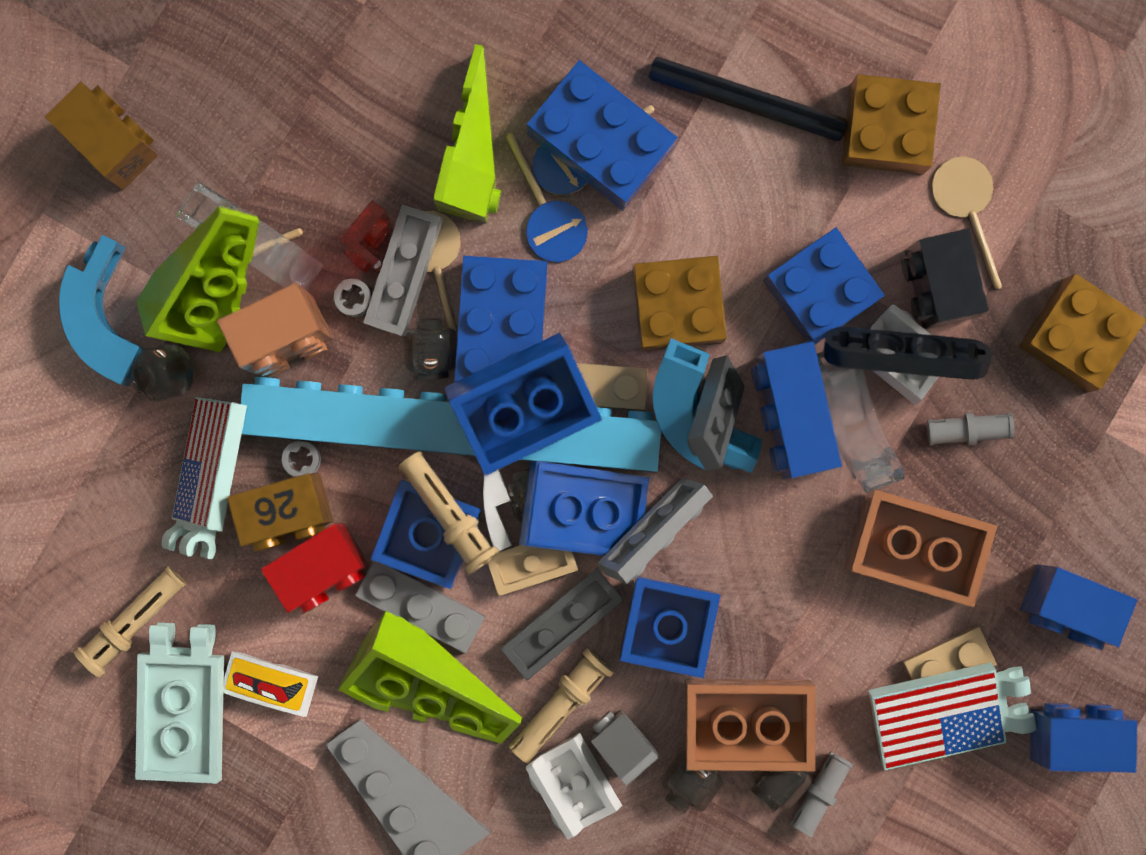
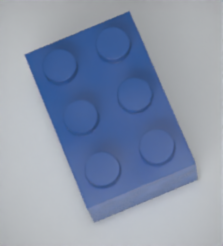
(601, 135)
(498, 310)
(523, 403)
(796, 411)

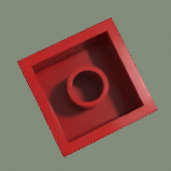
(316, 567)

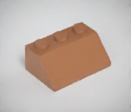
(749, 724)

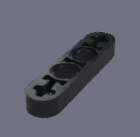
(846, 347)

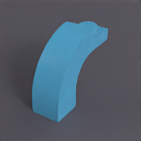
(85, 318)
(676, 403)

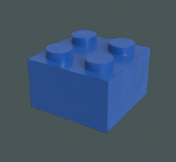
(823, 286)
(415, 539)
(1073, 603)
(669, 626)
(1084, 740)

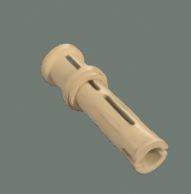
(459, 528)
(119, 640)
(572, 691)

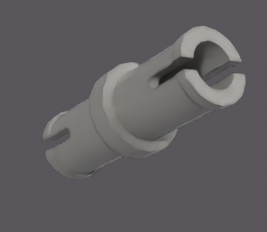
(970, 429)
(821, 794)

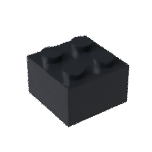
(944, 279)

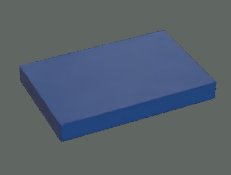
(580, 507)

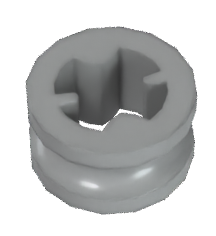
(348, 286)
(296, 447)

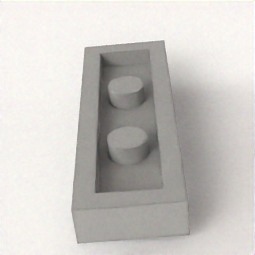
(403, 270)
(655, 530)
(420, 605)

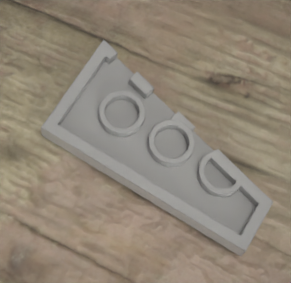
(404, 798)

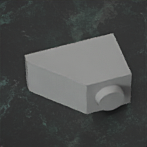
(623, 745)

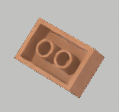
(276, 331)
(921, 547)

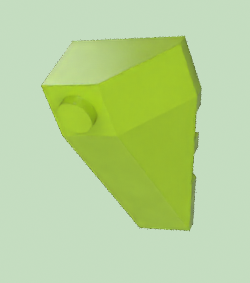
(468, 168)
(200, 282)
(413, 672)

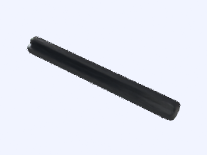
(748, 98)

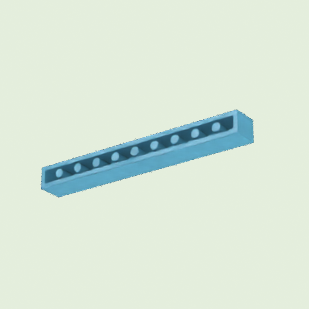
(429, 425)

